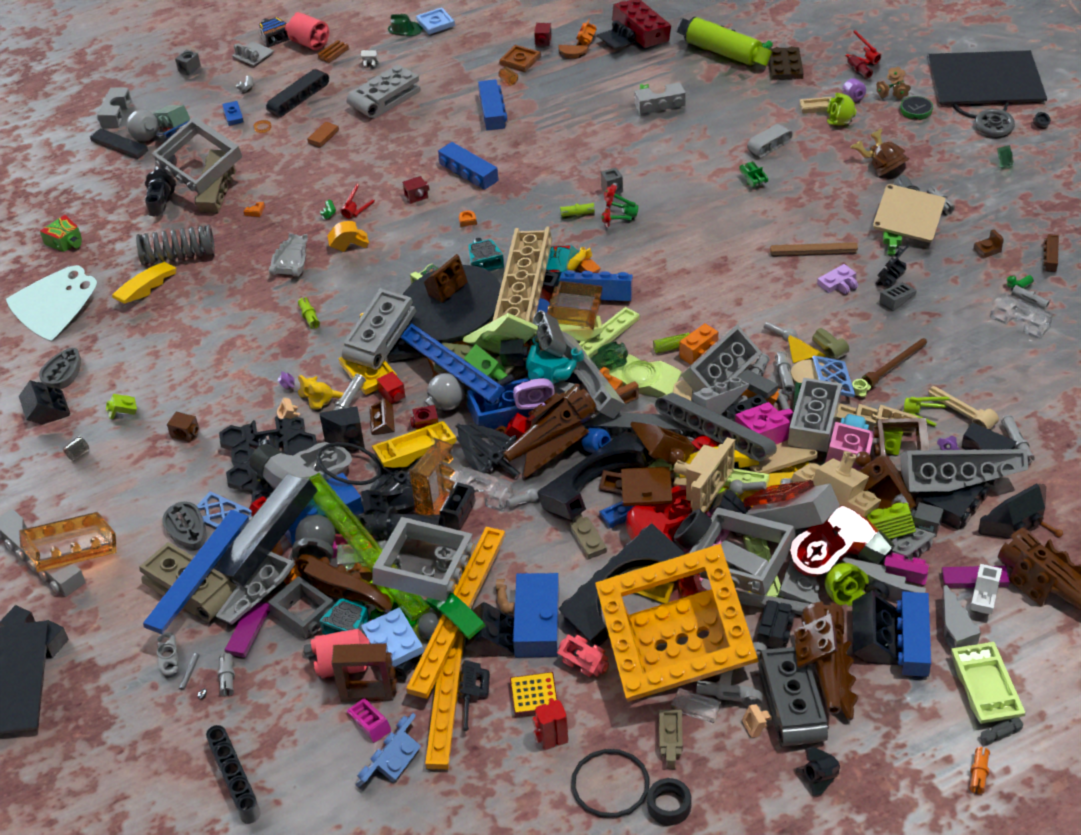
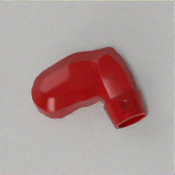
(663, 516)

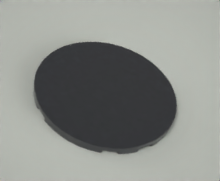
(459, 314)

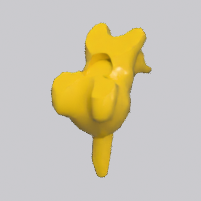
(317, 392)

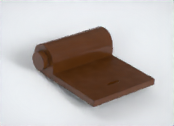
(647, 486)

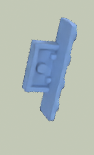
(394, 756)

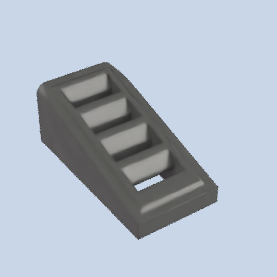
(894, 297)

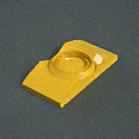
(412, 446)

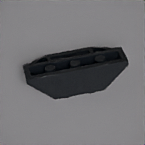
(1016, 512)

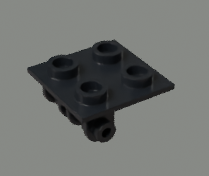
(618, 36)
(894, 269)

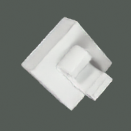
(369, 56)

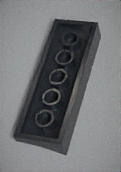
(266, 529)

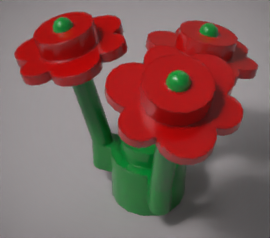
(629, 209)

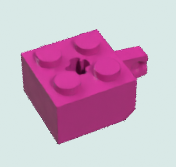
(767, 421)

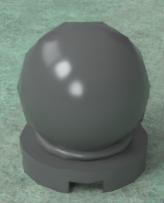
(314, 537)

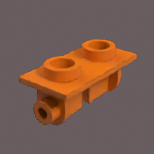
(586, 33)

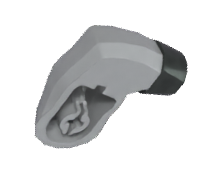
(275, 465)

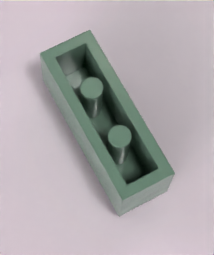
(171, 116)

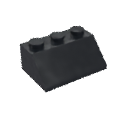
(875, 629)

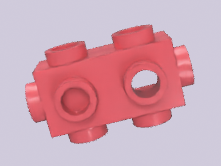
(589, 659)

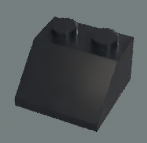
(342, 426)

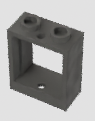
(289, 596)

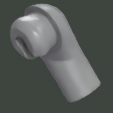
(243, 87)

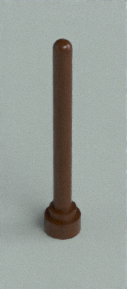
(873, 377)

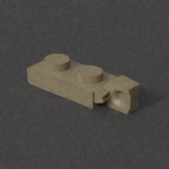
(587, 536)
(670, 735)

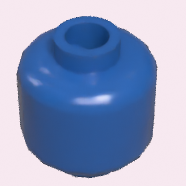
(595, 439)

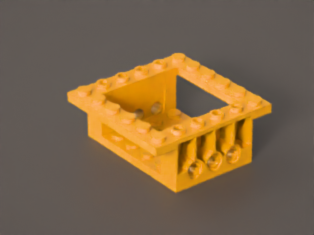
(638, 634)

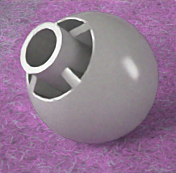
(142, 125)
(445, 392)

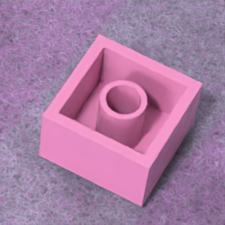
(849, 439)

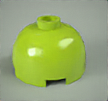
(841, 110)
(845, 583)

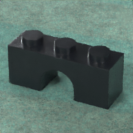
(56, 634)

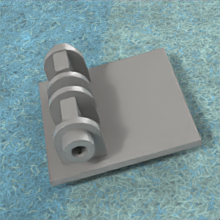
(251, 53)
(913, 544)

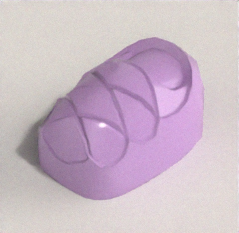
(533, 393)

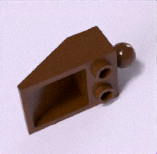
(663, 442)
(886, 484)

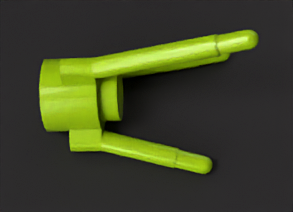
(913, 405)

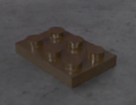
(786, 63)

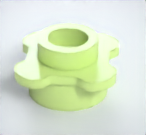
(860, 387)

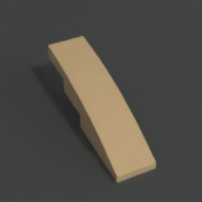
(872, 415)

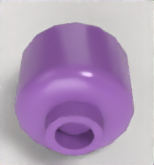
(854, 89)

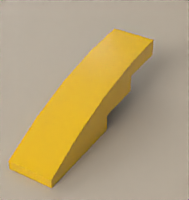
(143, 282)

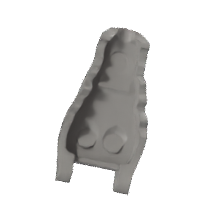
(290, 256)

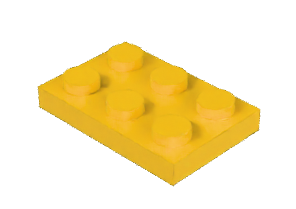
(368, 373)

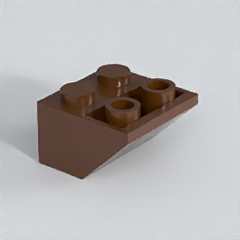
(446, 279)

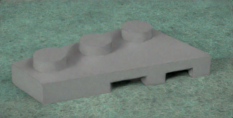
(799, 586)

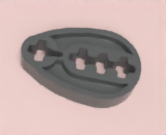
(69, 365)
(193, 519)

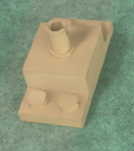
(707, 473)
(845, 481)

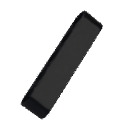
(297, 92)
(236, 781)

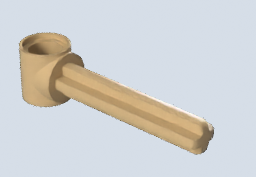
(984, 418)

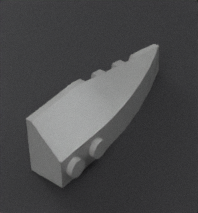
(958, 468)

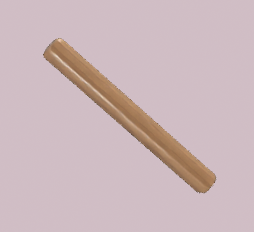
(821, 248)

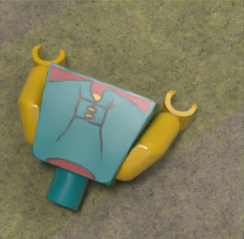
(566, 258)

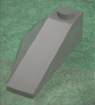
(265, 579)

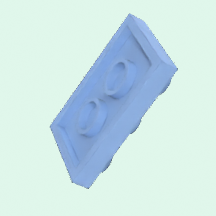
(397, 633)

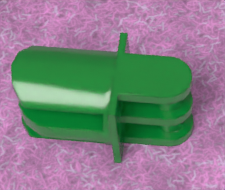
(753, 174)

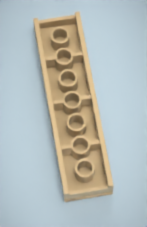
(524, 274)

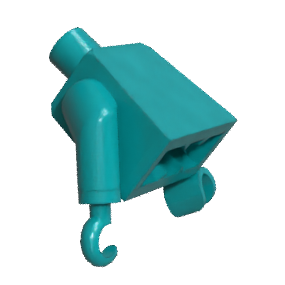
(544, 365)

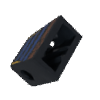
(273, 31)

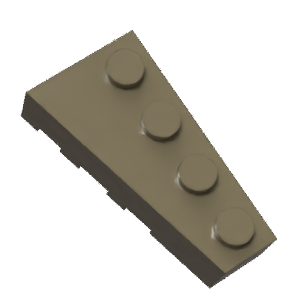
(213, 196)

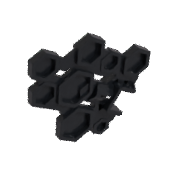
(287, 433)

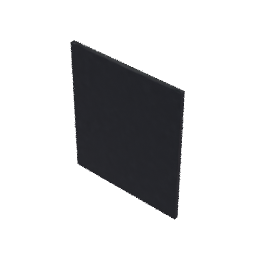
(986, 77)
(22, 675)

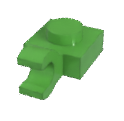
(892, 241)

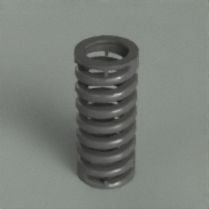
(146, 256)

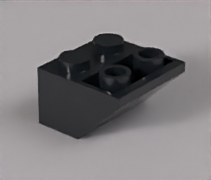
(43, 403)
(496, 636)

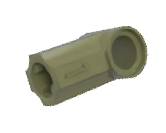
(832, 347)

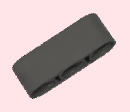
(549, 334)

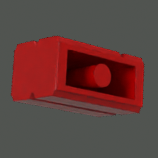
(550, 725)

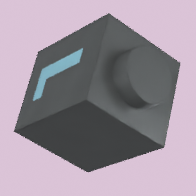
(927, 518)

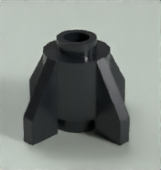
(821, 769)

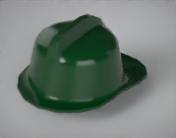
(403, 25)

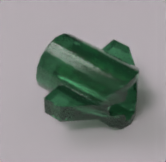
(1005, 156)

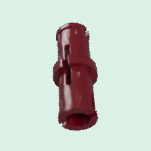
(860, 66)

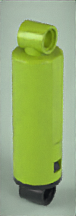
(723, 41)

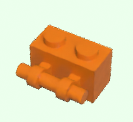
(697, 343)

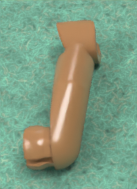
(502, 598)

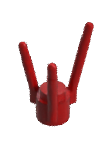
(871, 55)
(350, 208)

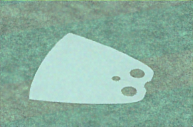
(47, 304)

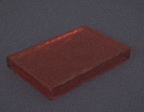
(778, 493)

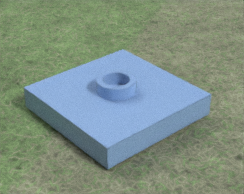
(435, 20)

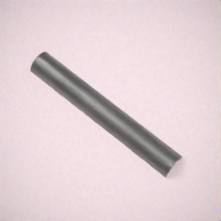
(189, 671)

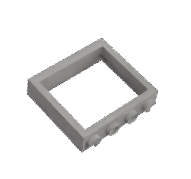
(184, 135)
(754, 527)
(416, 583)

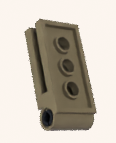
(167, 565)

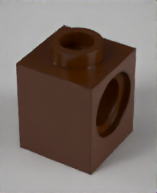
(183, 426)

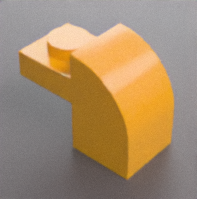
(346, 233)

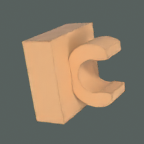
(287, 410)
(755, 720)

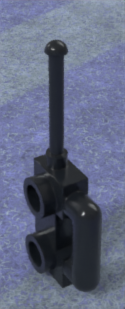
(469, 689)

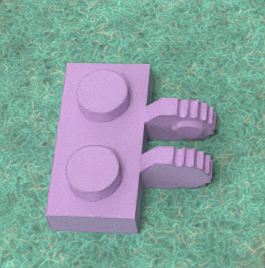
(840, 279)

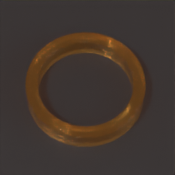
(262, 130)

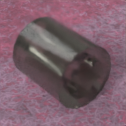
(76, 448)

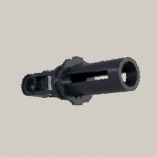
(159, 187)
(383, 524)

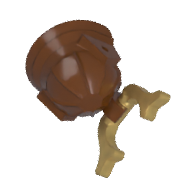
(885, 155)

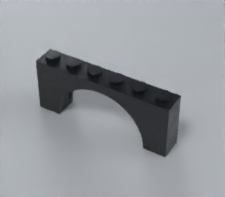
(563, 493)
(960, 503)
(584, 607)

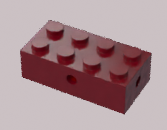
(645, 22)

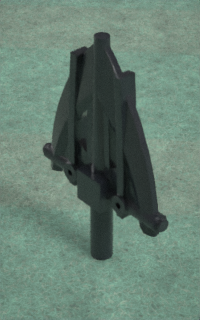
(471, 436)
(395, 479)

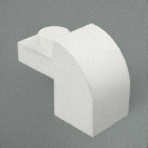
(986, 589)

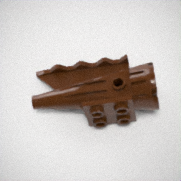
(553, 428)
(1041, 569)
(822, 643)

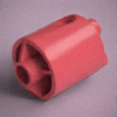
(307, 31)
(323, 648)

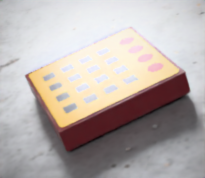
(532, 691)

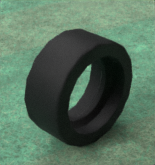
(692, 529)
(672, 786)

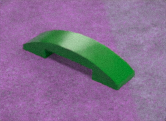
(459, 614)

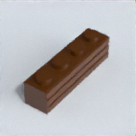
(1051, 248)

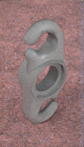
(172, 659)

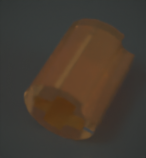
(508, 75)

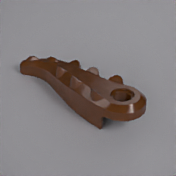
(340, 584)

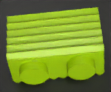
(893, 521)

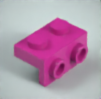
(914, 570)

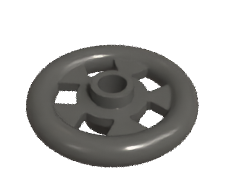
(995, 121)

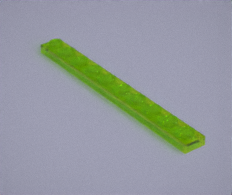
(362, 542)

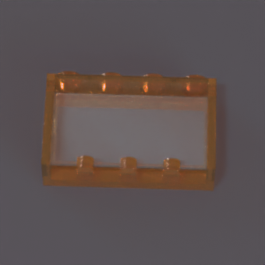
(576, 304)
(428, 478)
(68, 541)

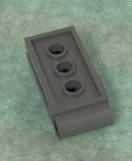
(792, 698)

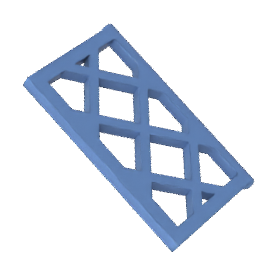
(843, 372)
(203, 505)

